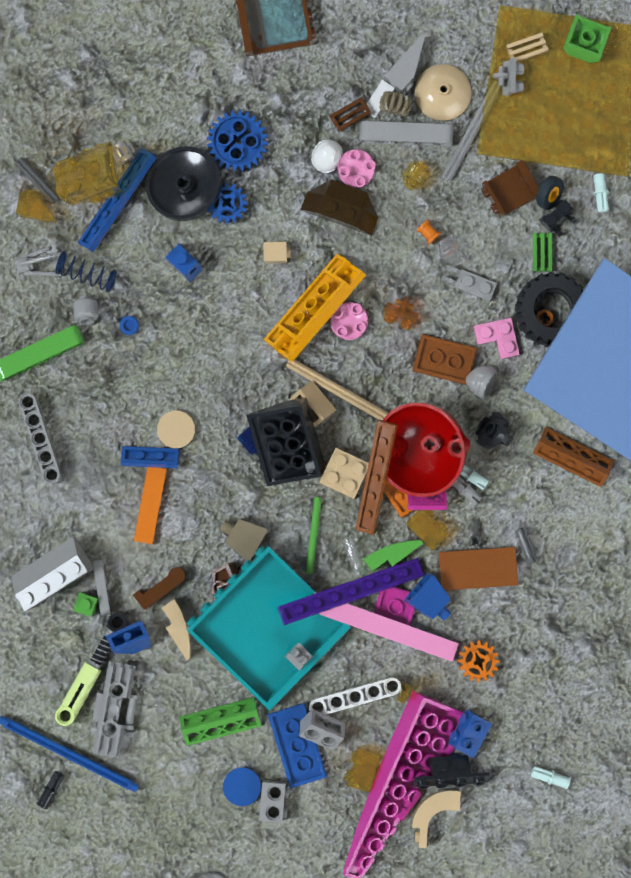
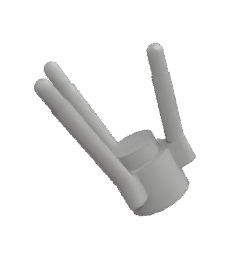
(26, 263)

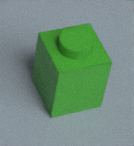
(86, 604)

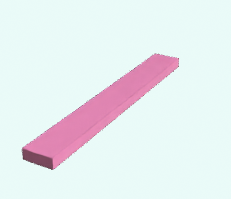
(393, 630)

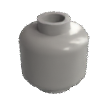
(85, 310)

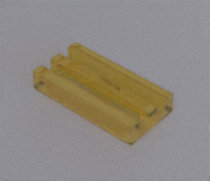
(404, 692)

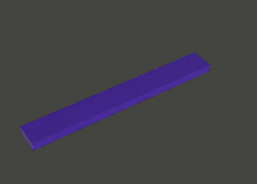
(350, 591)

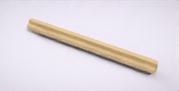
(337, 389)

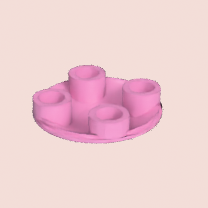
(356, 168)
(349, 321)

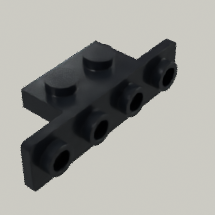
(450, 771)

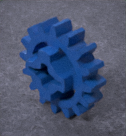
(232, 198)

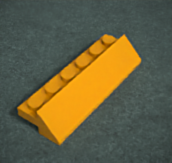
(314, 307)

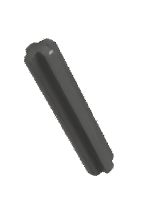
(37, 180)

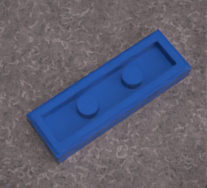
(150, 457)

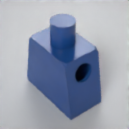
(183, 263)
(429, 598)

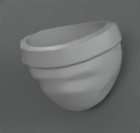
(481, 380)

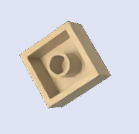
(344, 473)

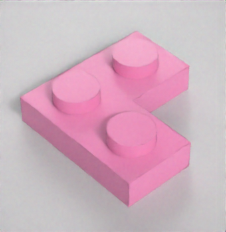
(501, 332)

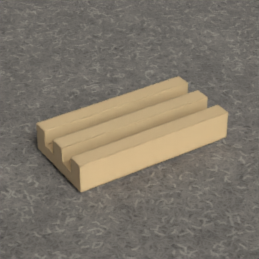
(521, 42)

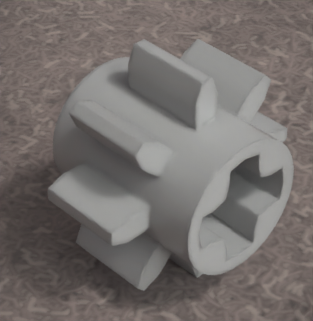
(123, 152)

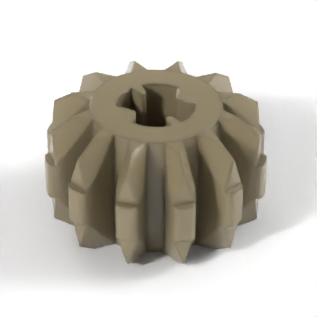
(395, 103)

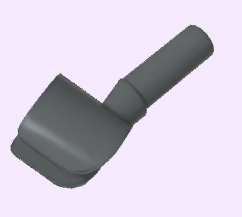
(475, 537)

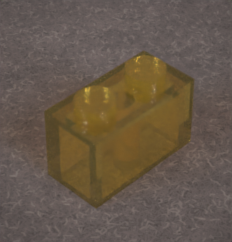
(427, 528)
(362, 769)

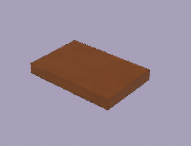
(444, 359)

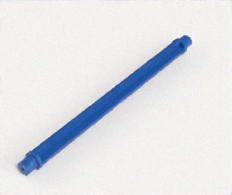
(68, 753)

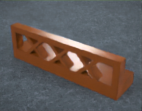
(572, 459)

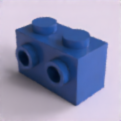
(469, 733)

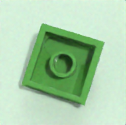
(586, 39)

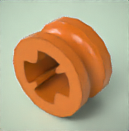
(548, 314)

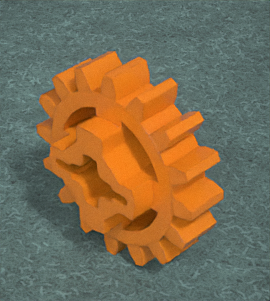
(466, 665)

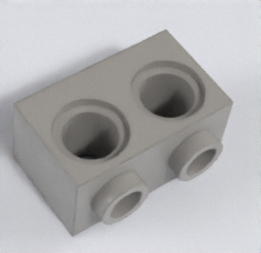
(322, 729)
(268, 801)

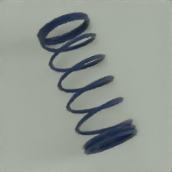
(60, 264)

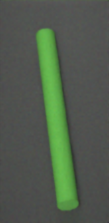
(313, 535)

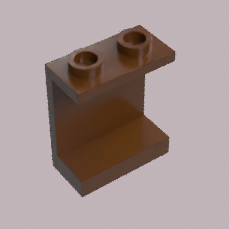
(510, 189)

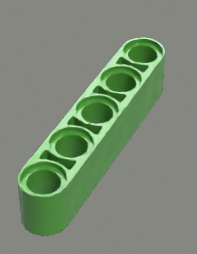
(40, 352)

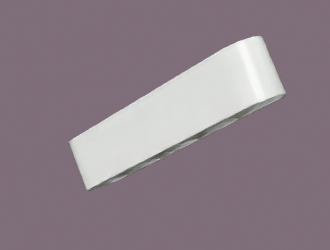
(362, 689)

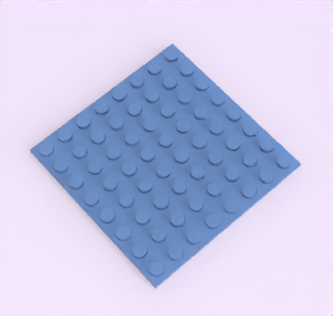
(589, 362)

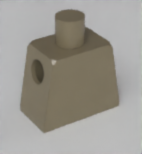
(244, 537)

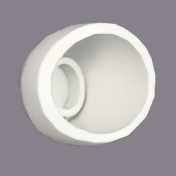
(326, 156)

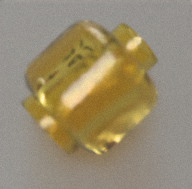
(415, 175)

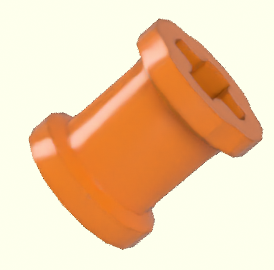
(428, 232)

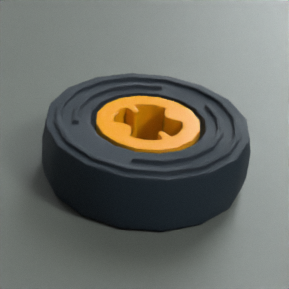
(550, 192)

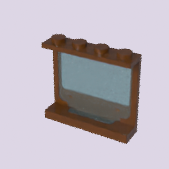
(274, 25)

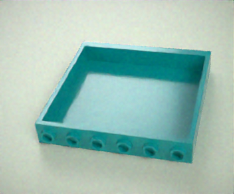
(247, 631)

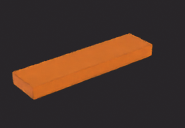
(150, 505)

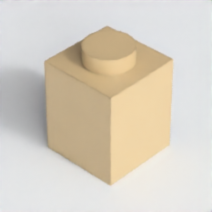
(276, 252)

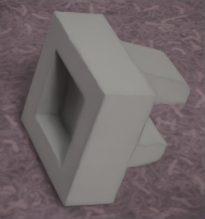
(298, 656)

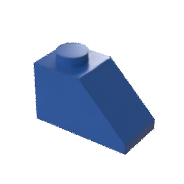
(129, 639)

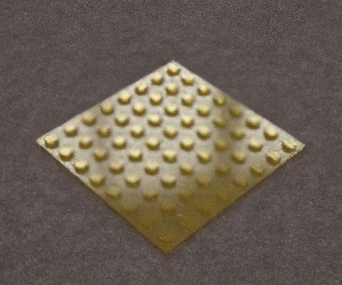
(569, 108)

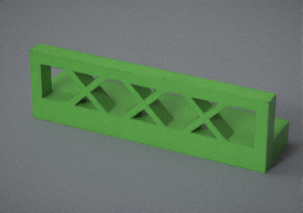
(218, 718)

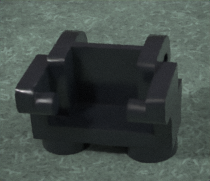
(558, 216)

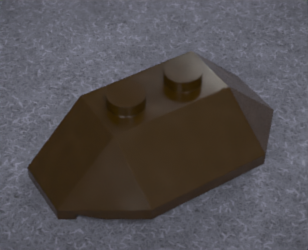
(342, 206)

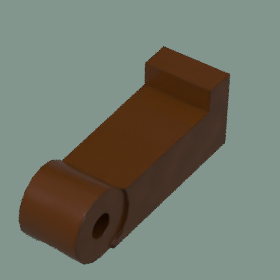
(174, 578)

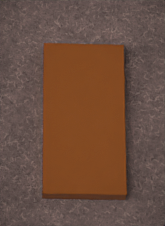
(478, 568)

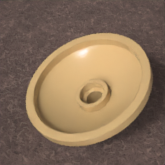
(442, 105)

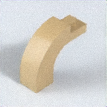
(433, 803)

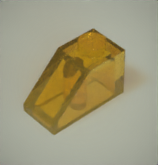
(33, 207)

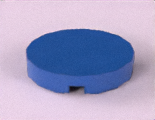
(242, 786)

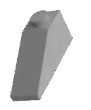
(404, 70)

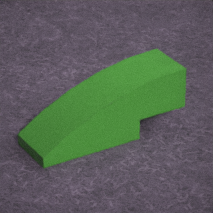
(392, 553)

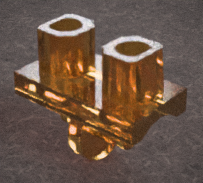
(408, 316)

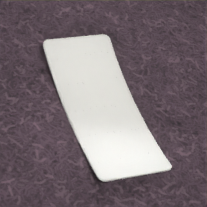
(374, 102)

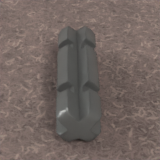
(526, 545)

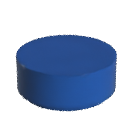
(129, 325)

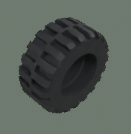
(531, 292)

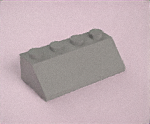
(50, 573)

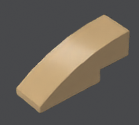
(178, 627)

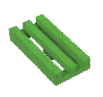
(542, 236)

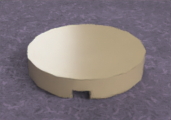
(176, 429)

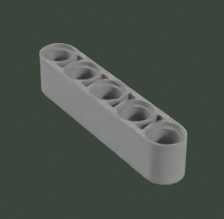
(406, 133)
(47, 445)

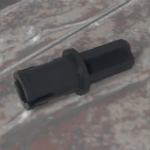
(50, 790)

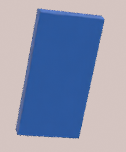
(299, 756)

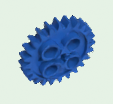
(226, 128)

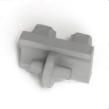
(507, 77)

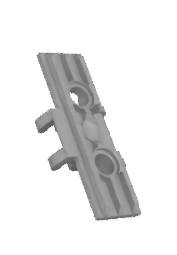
(108, 709)

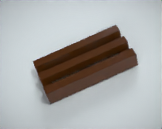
(364, 107)

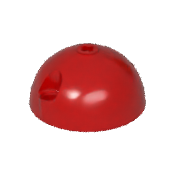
(417, 464)

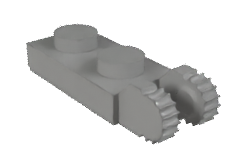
(471, 283)

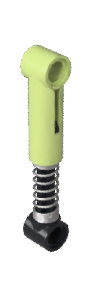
(88, 673)

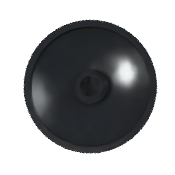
(183, 183)

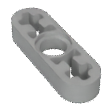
(102, 587)

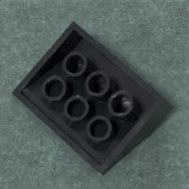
(286, 442)

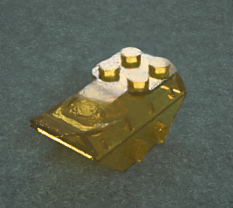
(87, 176)

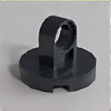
(493, 431)

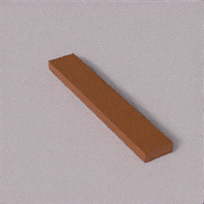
(376, 477)

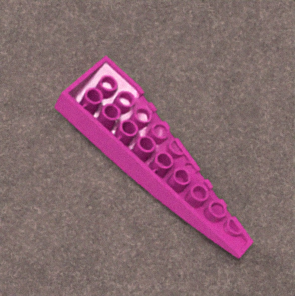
(420, 734)

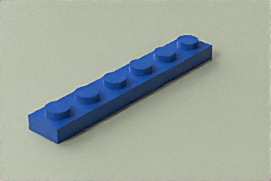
(113, 206)

